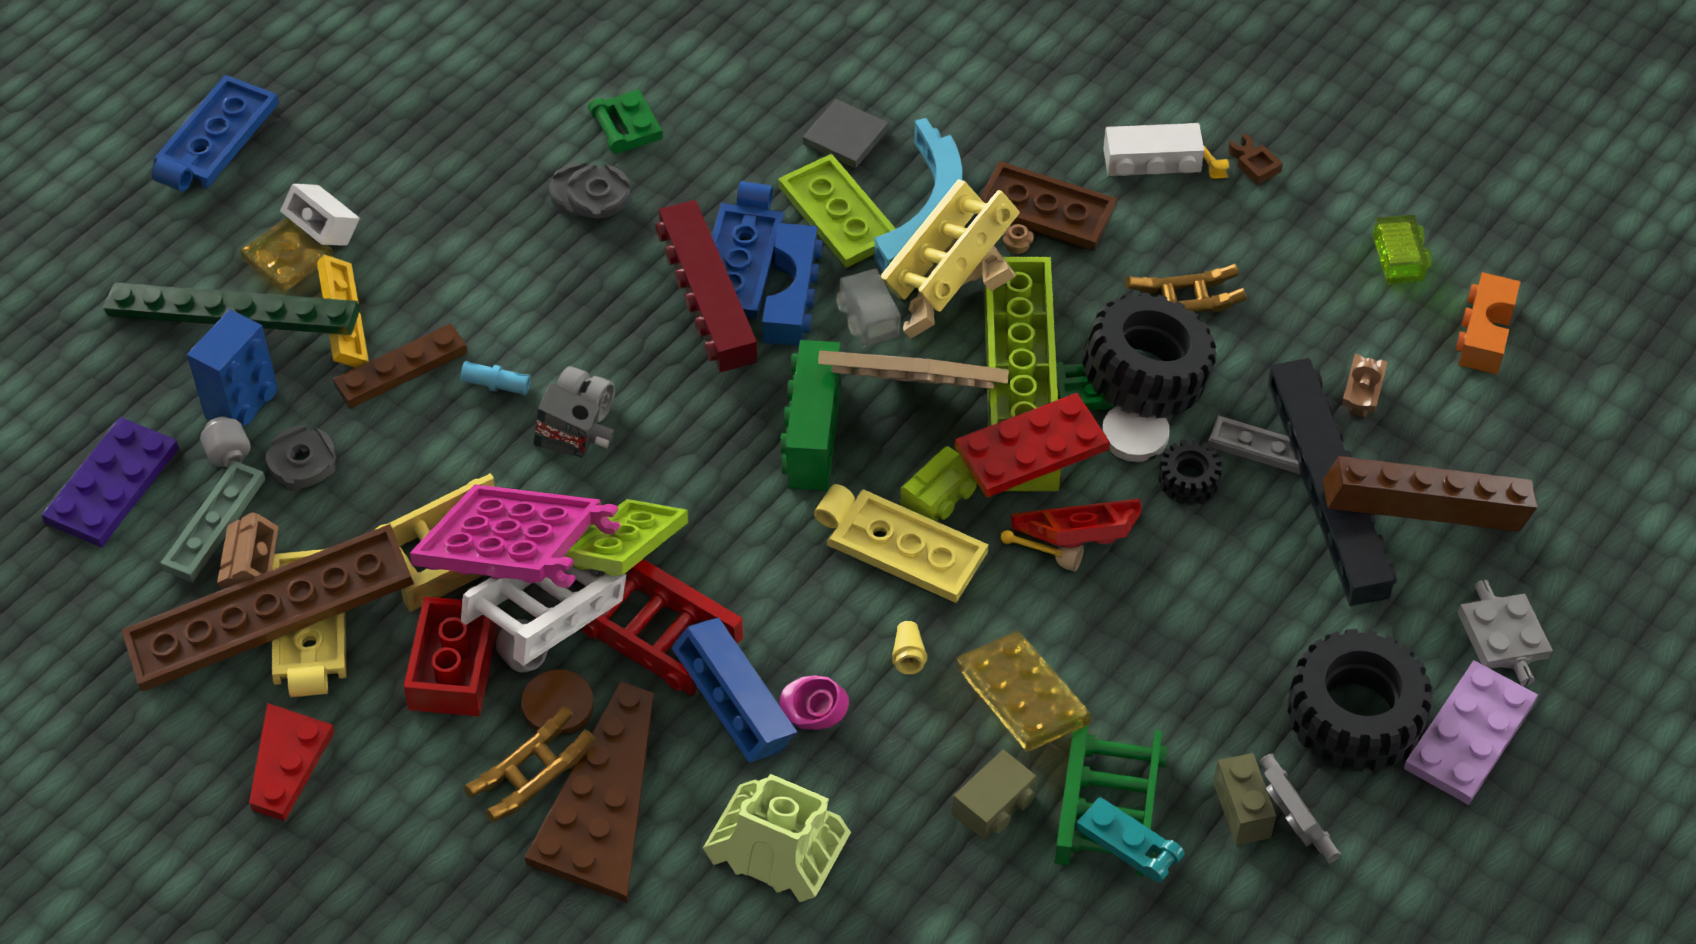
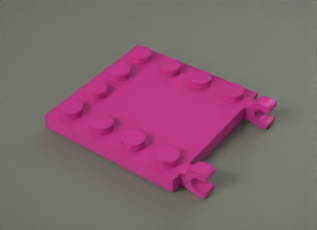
(512, 534)

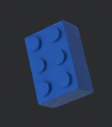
(233, 369)

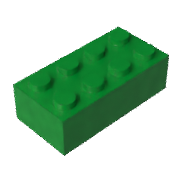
(810, 418)

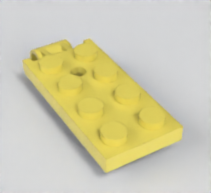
(913, 544)
(308, 666)

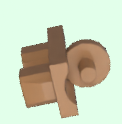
(1364, 385)

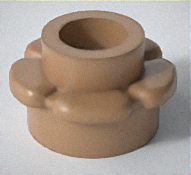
(1017, 239)

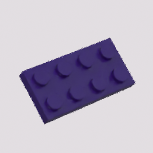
(110, 481)

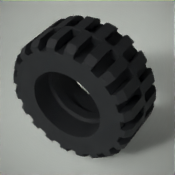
(1141, 382)
(1367, 662)

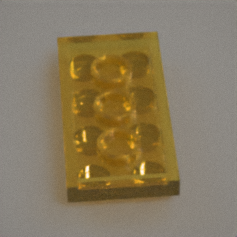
(1023, 691)

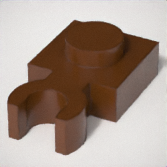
(1256, 163)

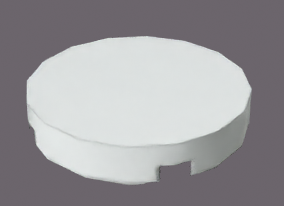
(1135, 436)

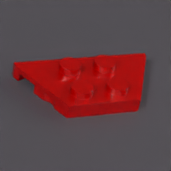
(1080, 523)

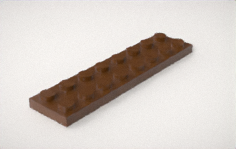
(266, 607)

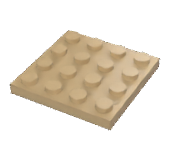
(913, 369)

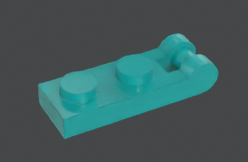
(1129, 839)

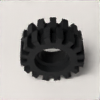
(1188, 487)

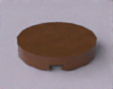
(552, 690)

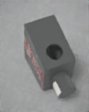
(569, 423)

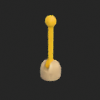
(1066, 557)

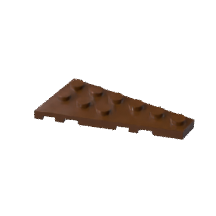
(597, 812)

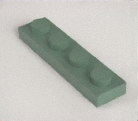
(210, 522)

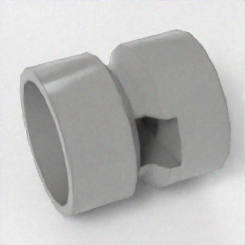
(592, 389)

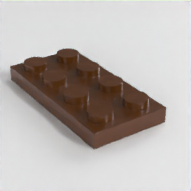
(1053, 205)

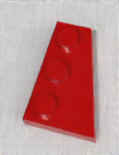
(286, 759)

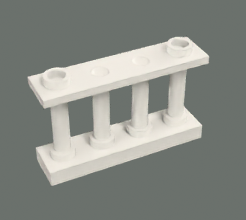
(551, 623)

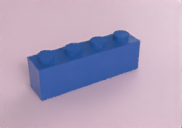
(734, 690)

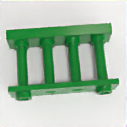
(1081, 776)

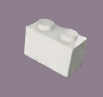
(319, 214)

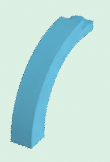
(946, 169)

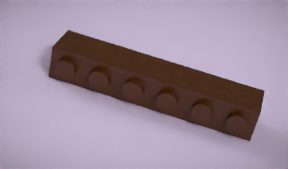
(1429, 493)

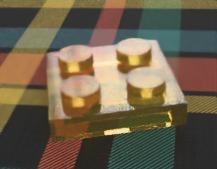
(285, 254)

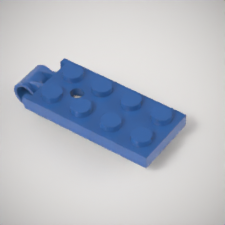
(219, 127)
(749, 260)

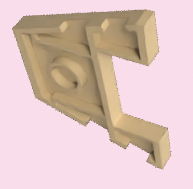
(994, 271)

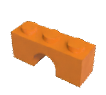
(1483, 342)

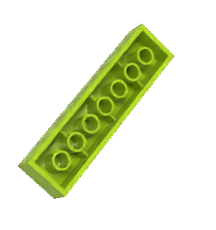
(1022, 341)

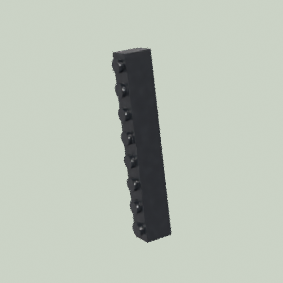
(1316, 445)

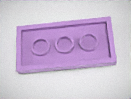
(1470, 732)

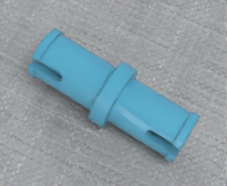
(495, 378)

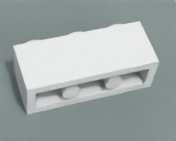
(1153, 149)

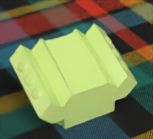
(779, 836)

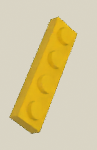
(339, 283)

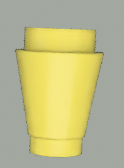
(908, 649)

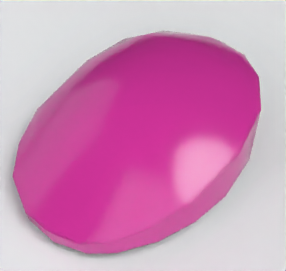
(814, 702)

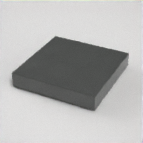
(845, 133)

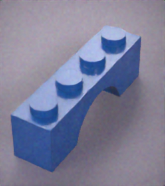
(786, 312)

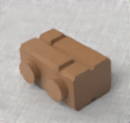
(247, 550)

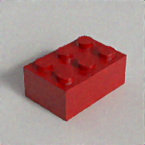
(449, 660)

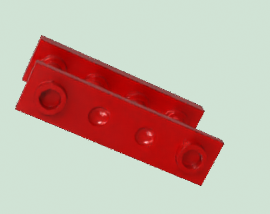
(665, 592)

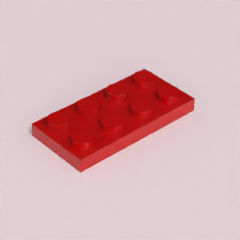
(1031, 444)

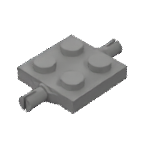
(1504, 632)
(1296, 811)

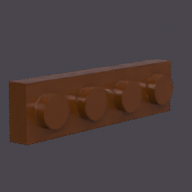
(400, 365)

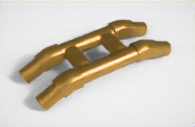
(1199, 283)
(537, 746)

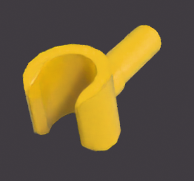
(1217, 168)

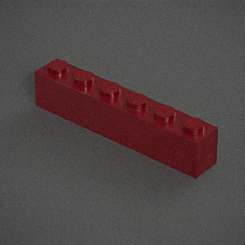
(706, 286)

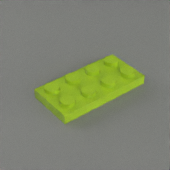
(838, 207)
(641, 531)

